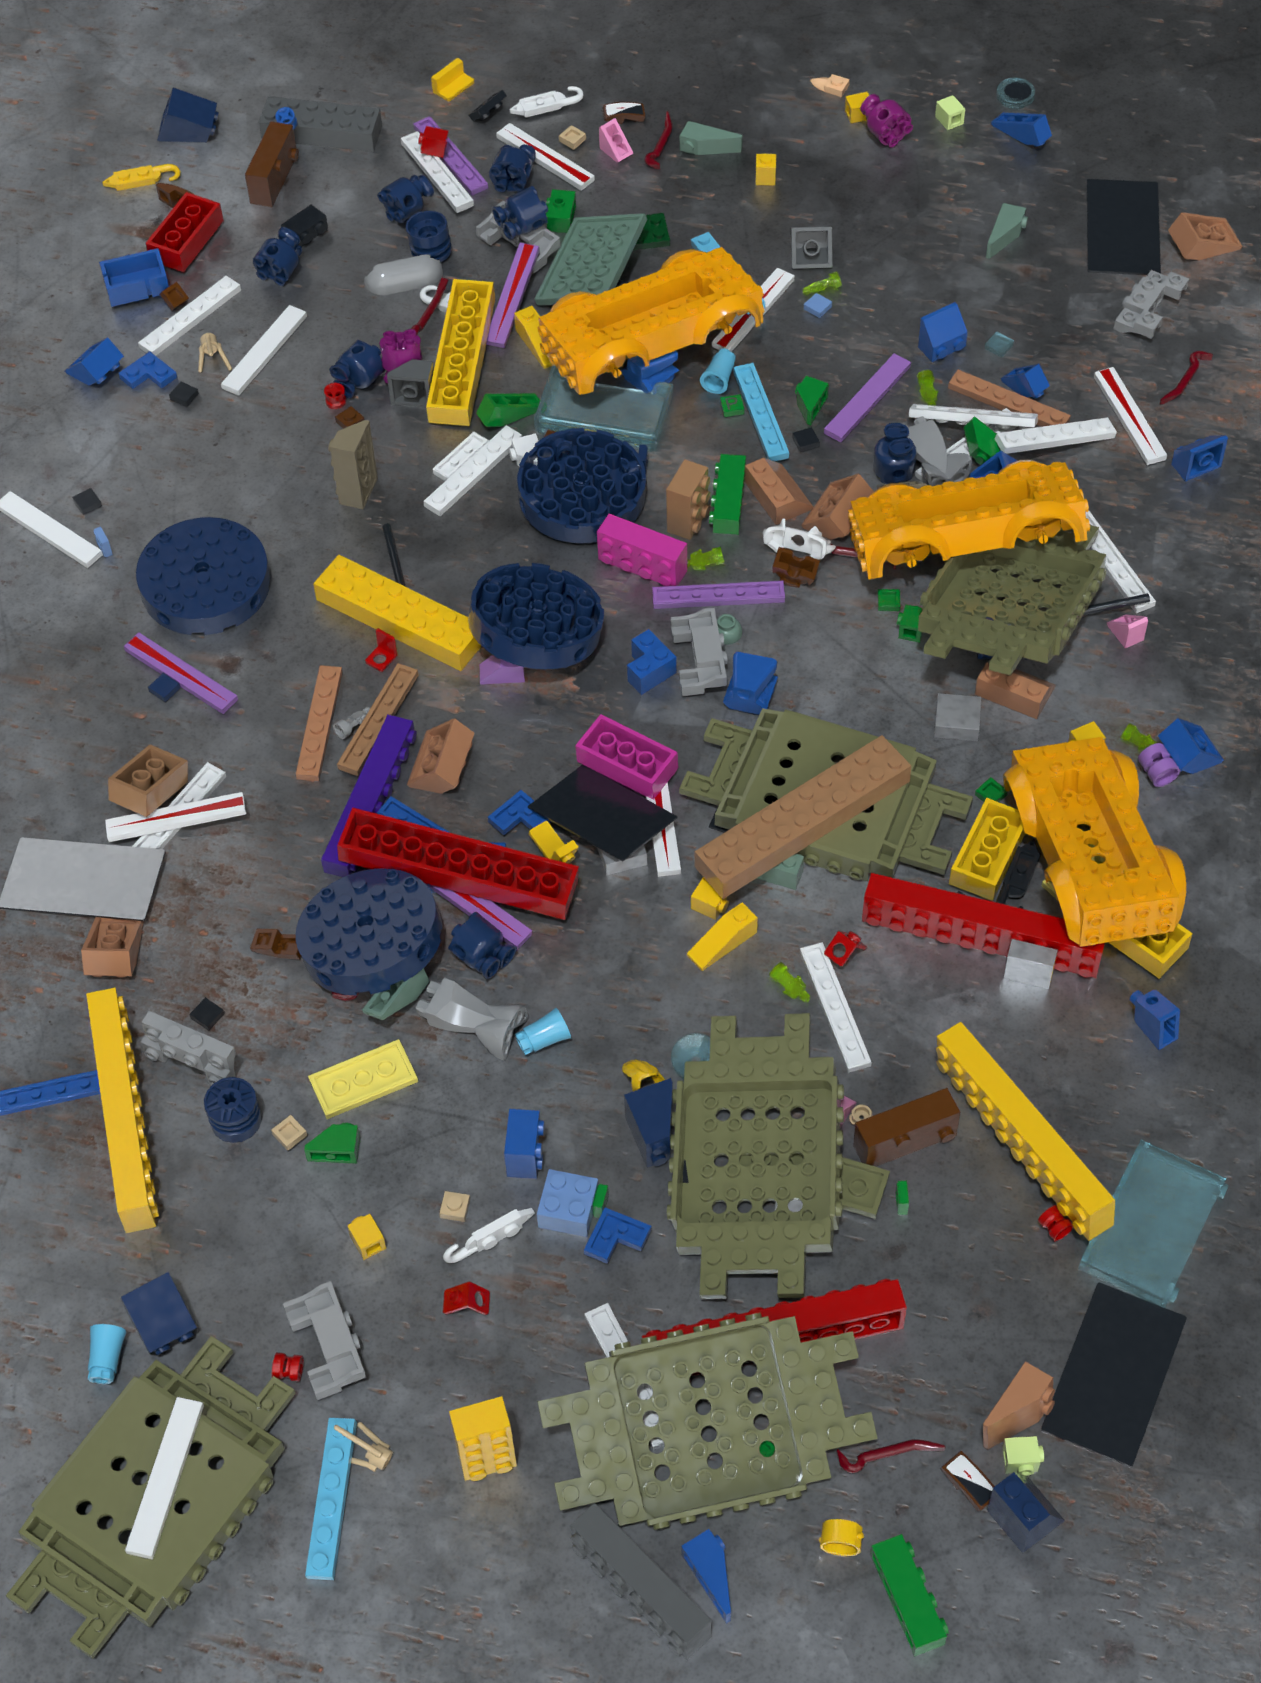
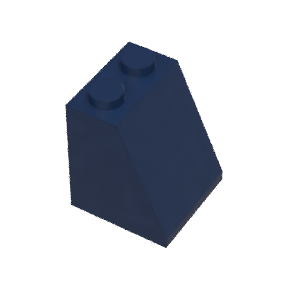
(187, 118)
(650, 1122)
(159, 1314)
(1022, 1511)

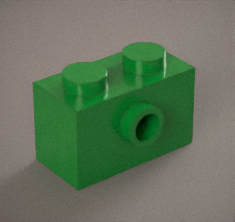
(560, 210)

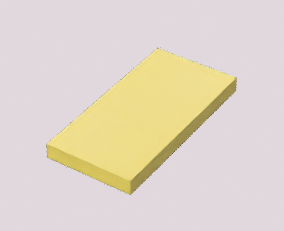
(363, 1079)

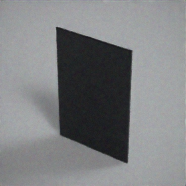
(602, 812)

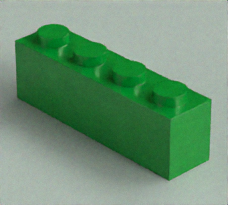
(729, 494)
(909, 1595)

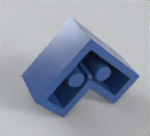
(651, 664)
(522, 1149)

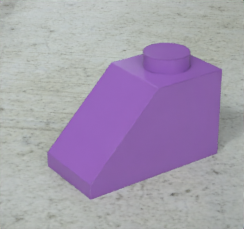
(499, 671)

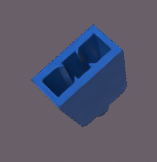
(1156, 1017)

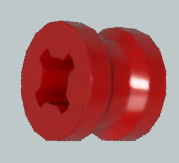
(335, 395)

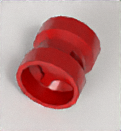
(1055, 1223)
(288, 1366)

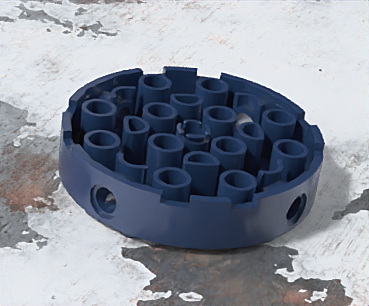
(579, 483)
(203, 575)
(535, 616)
(369, 931)

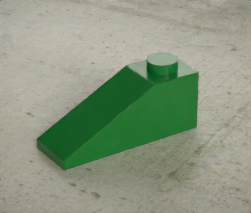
(503, 409)

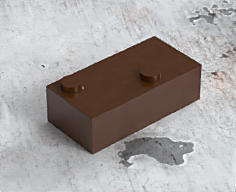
(271, 164)
(907, 1128)

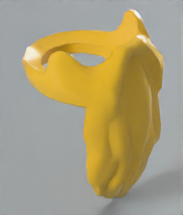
(639, 1070)

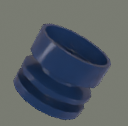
(429, 235)
(232, 1109)

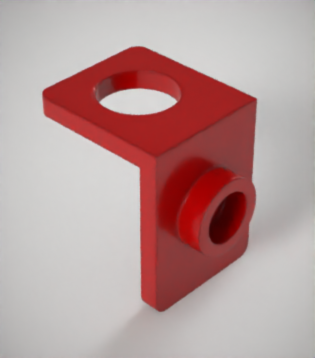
(385, 647)
(849, 940)
(463, 1297)

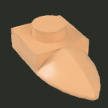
(834, 85)

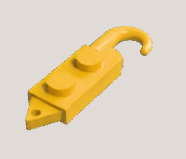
(140, 176)

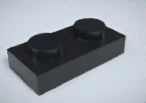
(492, 102)

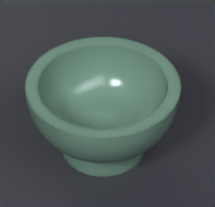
(730, 628)

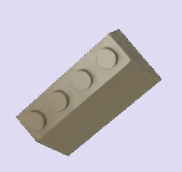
(353, 464)

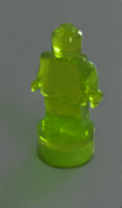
(833, 281)
(926, 380)
(699, 560)
(1133, 735)
(793, 986)

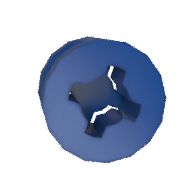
(285, 114)

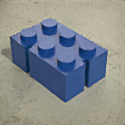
(134, 277)

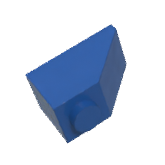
(1027, 381)

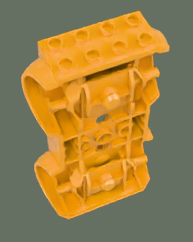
(647, 316)
(966, 515)
(1084, 782)

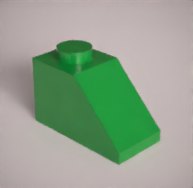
(811, 397)
(980, 440)
(335, 1145)

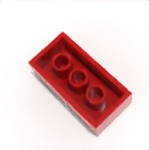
(186, 230)

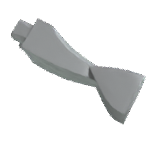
(932, 453)
(460, 1011)

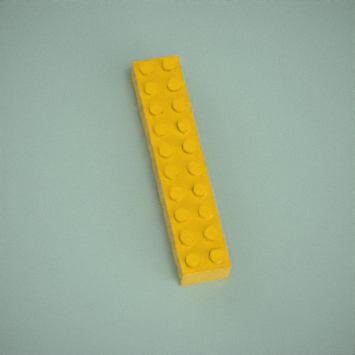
(122, 1110)
(1025, 1132)

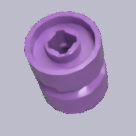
(1158, 764)

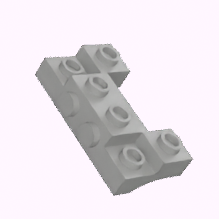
(541, 237)
(1144, 299)
(707, 646)
(173, 1040)
(338, 1346)

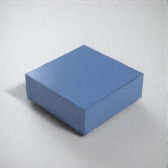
(817, 305)
(102, 542)

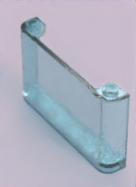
(614, 409)
(1156, 1224)

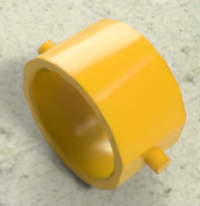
(841, 1537)

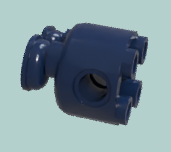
(512, 167)
(404, 197)
(523, 211)
(278, 257)
(357, 367)
(895, 455)
(481, 946)

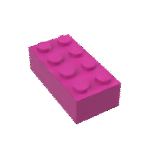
(642, 551)
(627, 756)

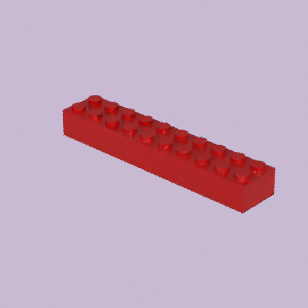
(459, 863)
(972, 922)
(861, 1309)

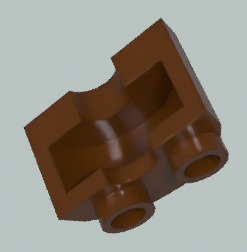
(794, 569)

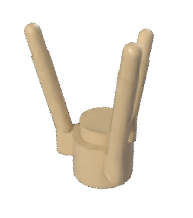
(210, 346)
(378, 1455)

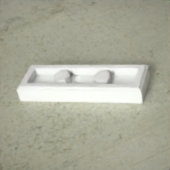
(459, 456)

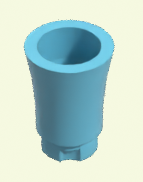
(717, 375)
(543, 1032)
(104, 1352)

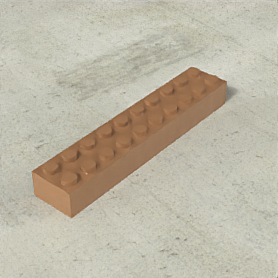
(802, 816)

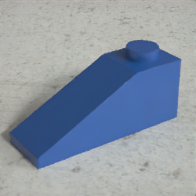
(1026, 128)
(707, 1562)

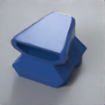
(659, 370)
(751, 683)

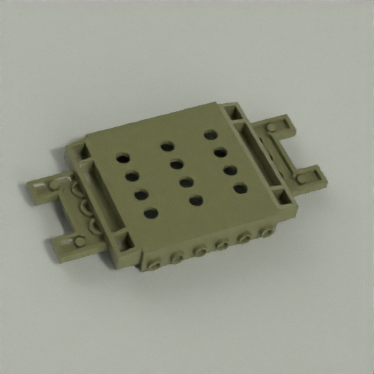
(959, 615)
(895, 830)
(758, 1077)
(797, 1399)
(89, 1564)

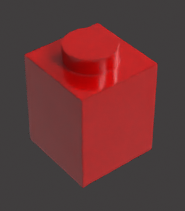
(433, 141)

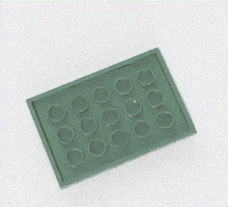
(591, 256)

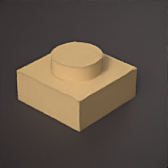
(572, 137)
(289, 1132)
(454, 1206)

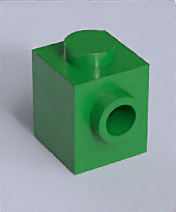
(908, 623)

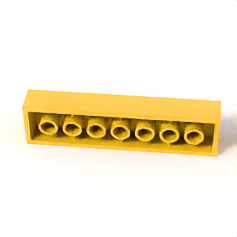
(461, 352)
(397, 611)

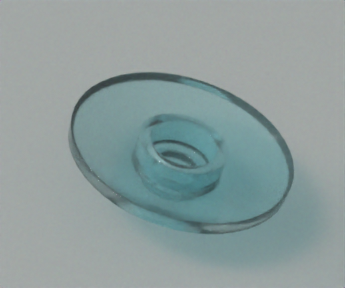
(689, 1047)

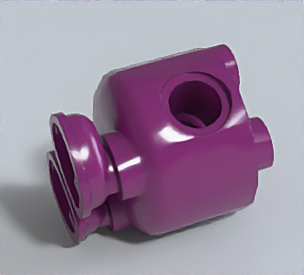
(886, 120)
(398, 349)

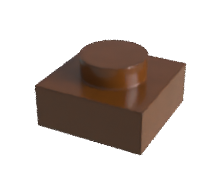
(174, 296)
(348, 417)

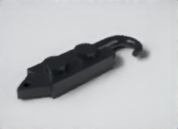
(1019, 872)

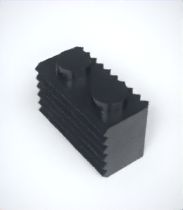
(307, 224)

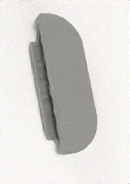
(403, 275)

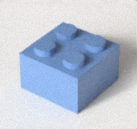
(567, 1203)

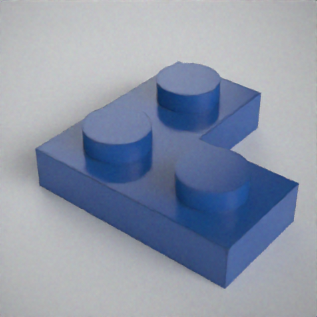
(148, 367)
(514, 812)
(615, 1229)

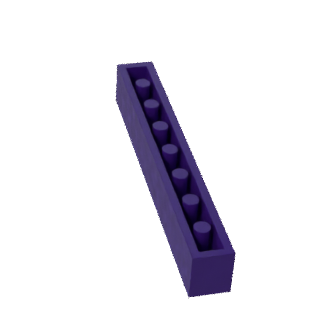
(373, 783)

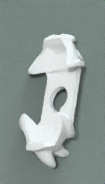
(813, 544)

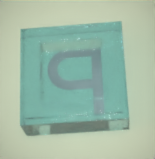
(999, 344)

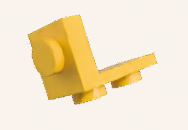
(551, 844)

